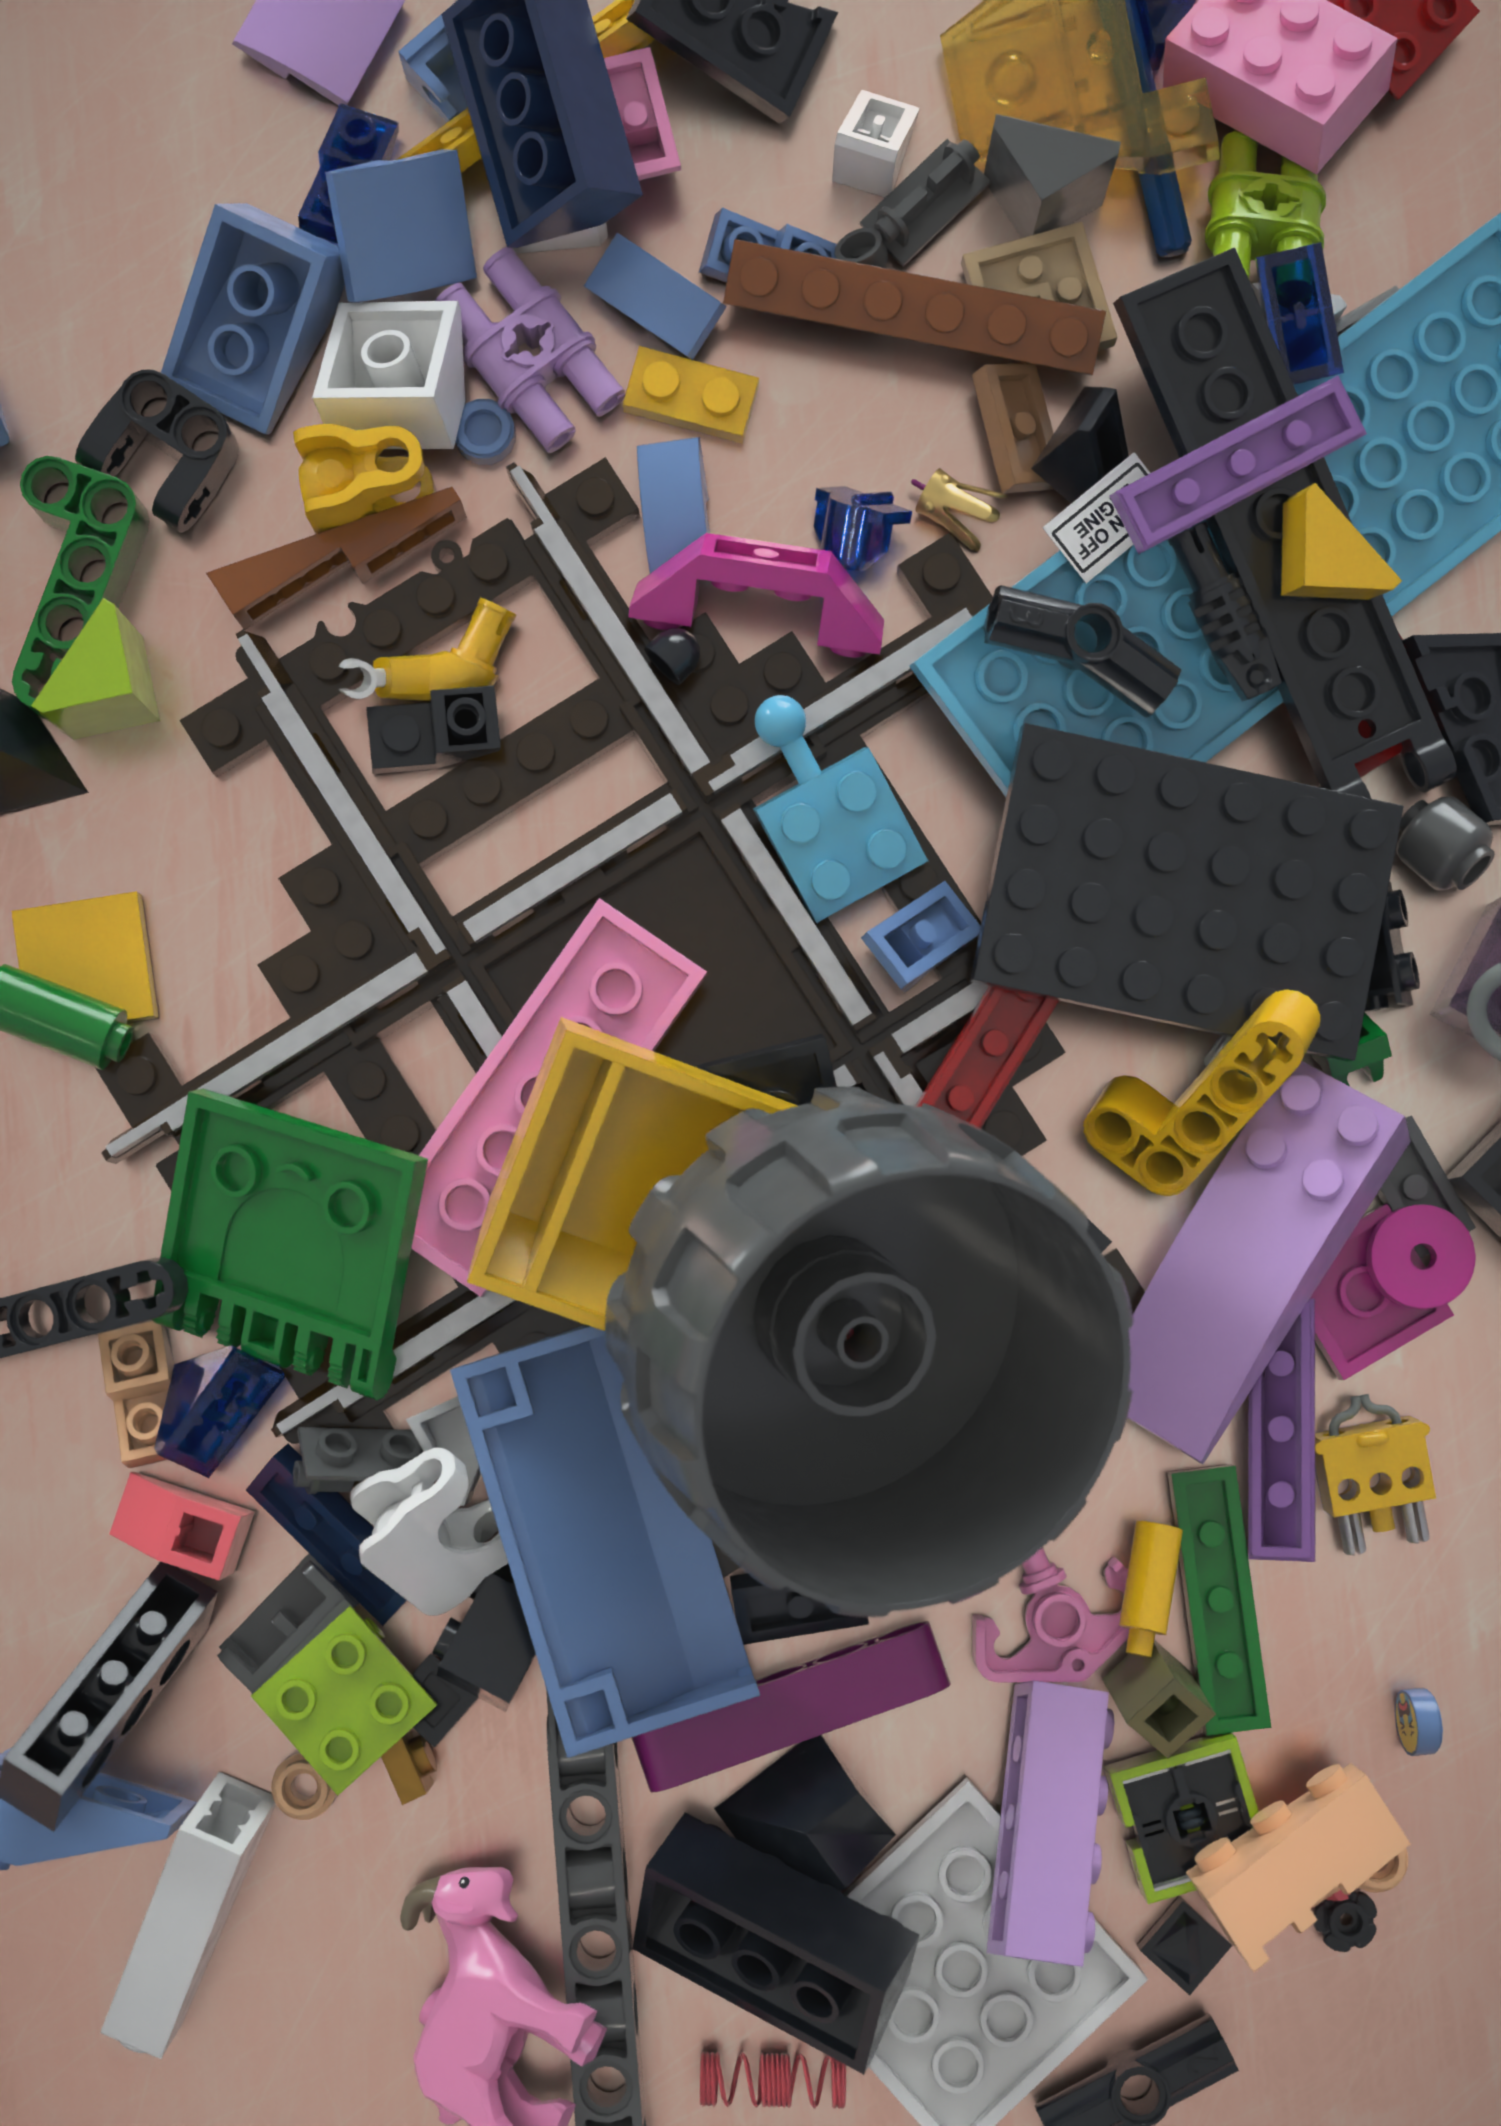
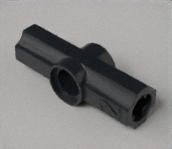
(1178, 2069)

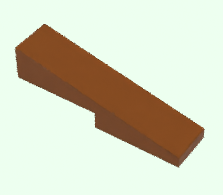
(369, 545)

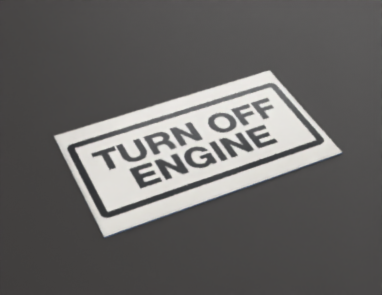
(1090, 527)

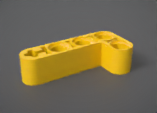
(1160, 1127)

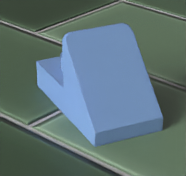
(922, 935)

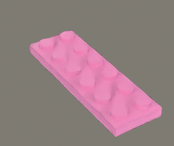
(605, 979)

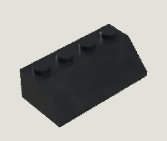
(773, 1941)

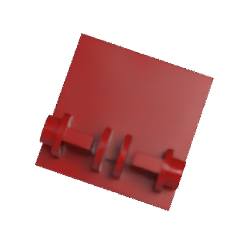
(1421, 31)

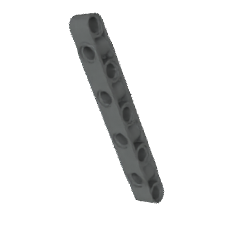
(596, 1898)

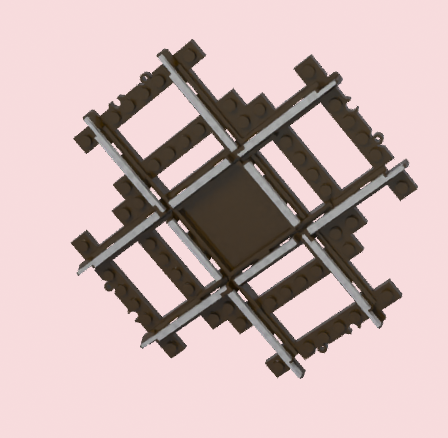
(678, 886)

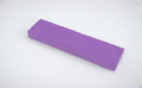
(1237, 464)

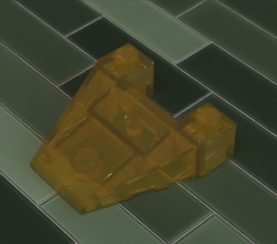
(1074, 72)

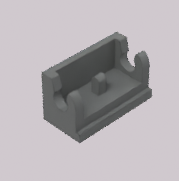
(284, 1623)

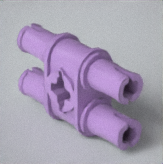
(520, 377)

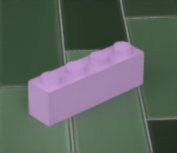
(1050, 1823)

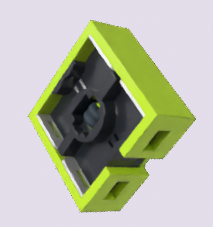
(1180, 1808)

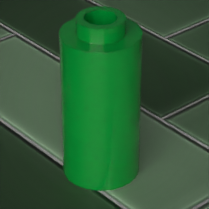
(62, 1019)

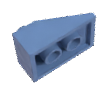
(253, 313)
(104, 1818)

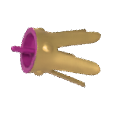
(945, 493)

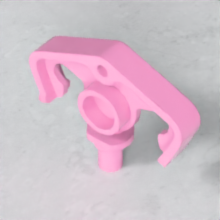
(1064, 1635)

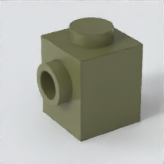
(1159, 1699)

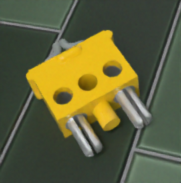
(1361, 1453)

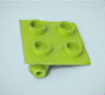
(344, 1699)

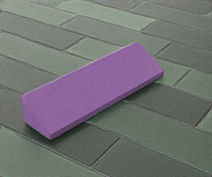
(1284, 1450)

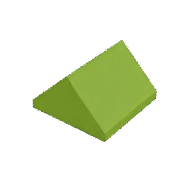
(101, 679)

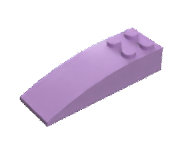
(1255, 1253)

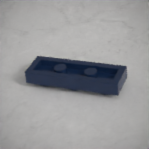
(326, 1530)

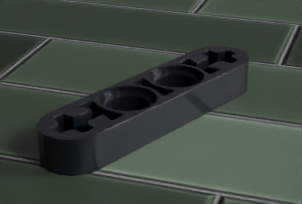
(69, 1308)

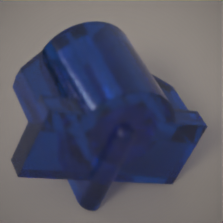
(856, 524)

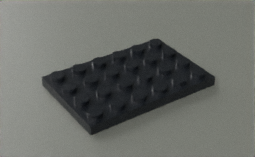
(1183, 888)

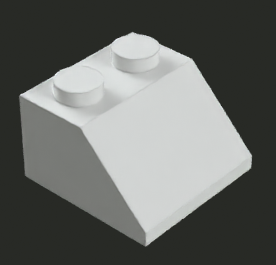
(395, 369)

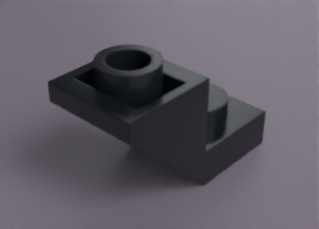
(434, 734)

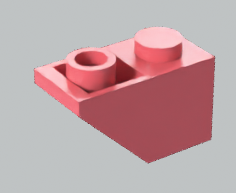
(181, 1526)

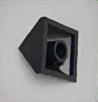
(809, 1815)

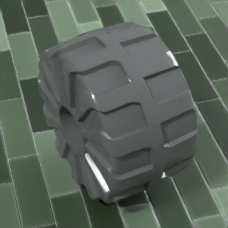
(953, 1414)

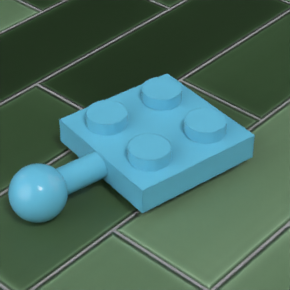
(838, 825)

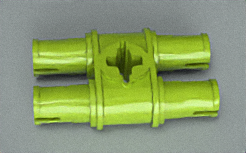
(1258, 209)

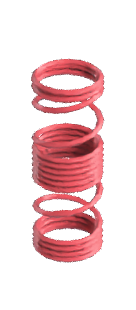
(774, 2082)

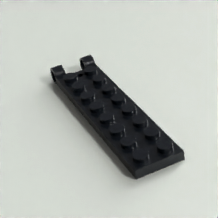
(1336, 657)

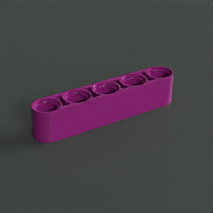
(798, 1706)

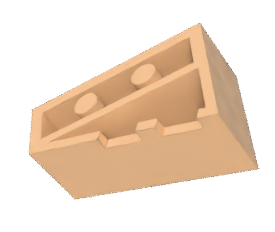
(1296, 1859)

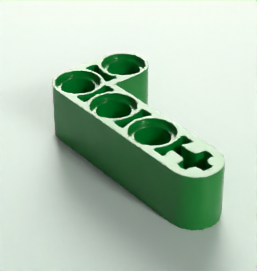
(85, 541)

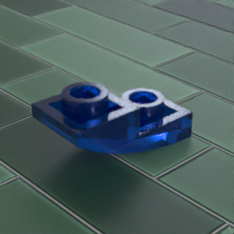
(350, 140)

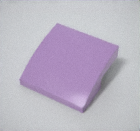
(318, 40)

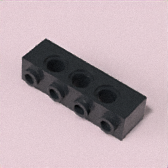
(106, 1695)

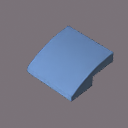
(401, 225)

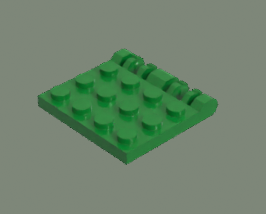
(295, 1237)

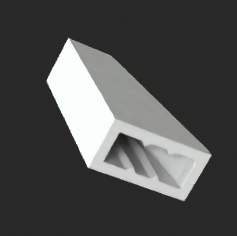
(187, 1914)

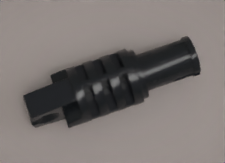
(1226, 615)

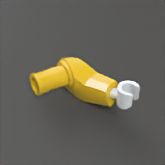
(460, 668)

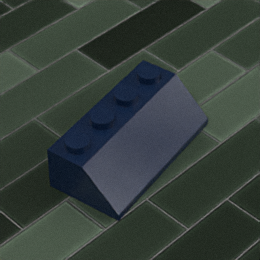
(542, 115)

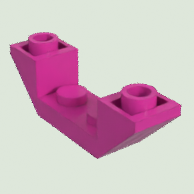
(734, 564)

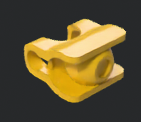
(348, 480)

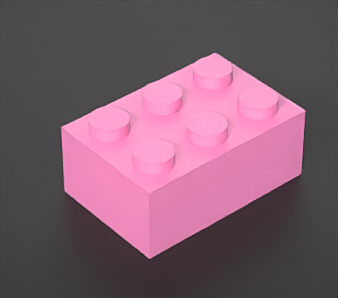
(1283, 71)

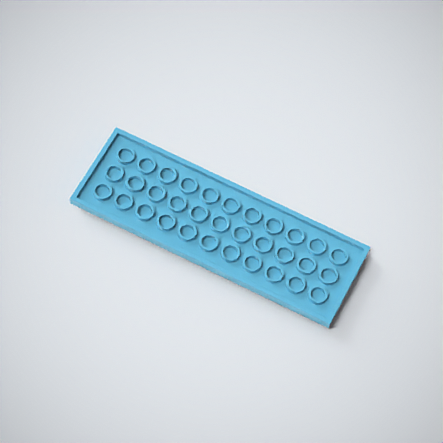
(1413, 486)

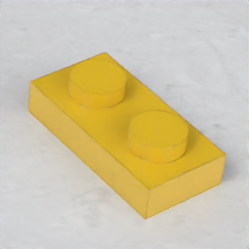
(690, 394)

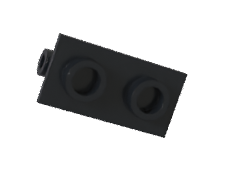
(1393, 969)

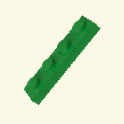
(1220, 1598)

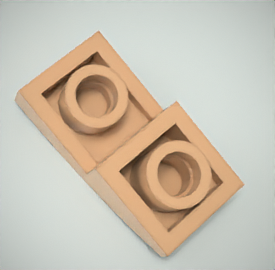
(137, 1380)

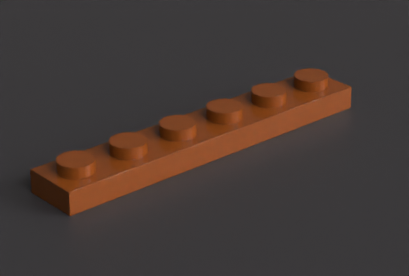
(914, 307)

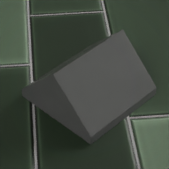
(1047, 173)

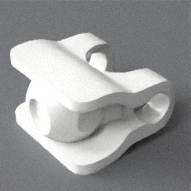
(421, 1538)

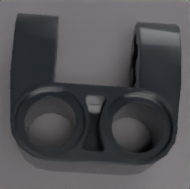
(121, 429)

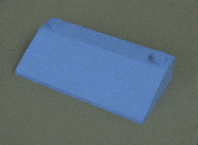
(600, 1554)

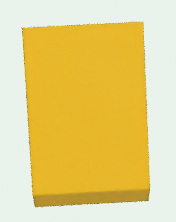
(1327, 553)

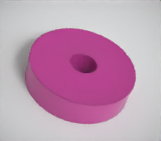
(1449, 1249)

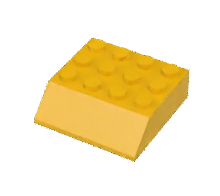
(583, 1160)

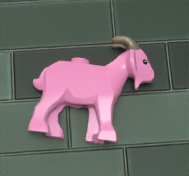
(488, 2008)

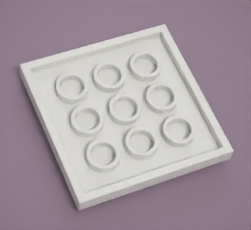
(971, 2023)

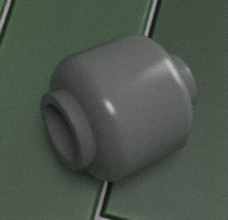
(1445, 843)

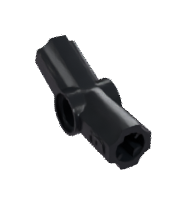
(1046, 629)

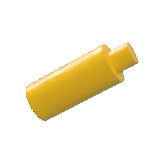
(1149, 1585)

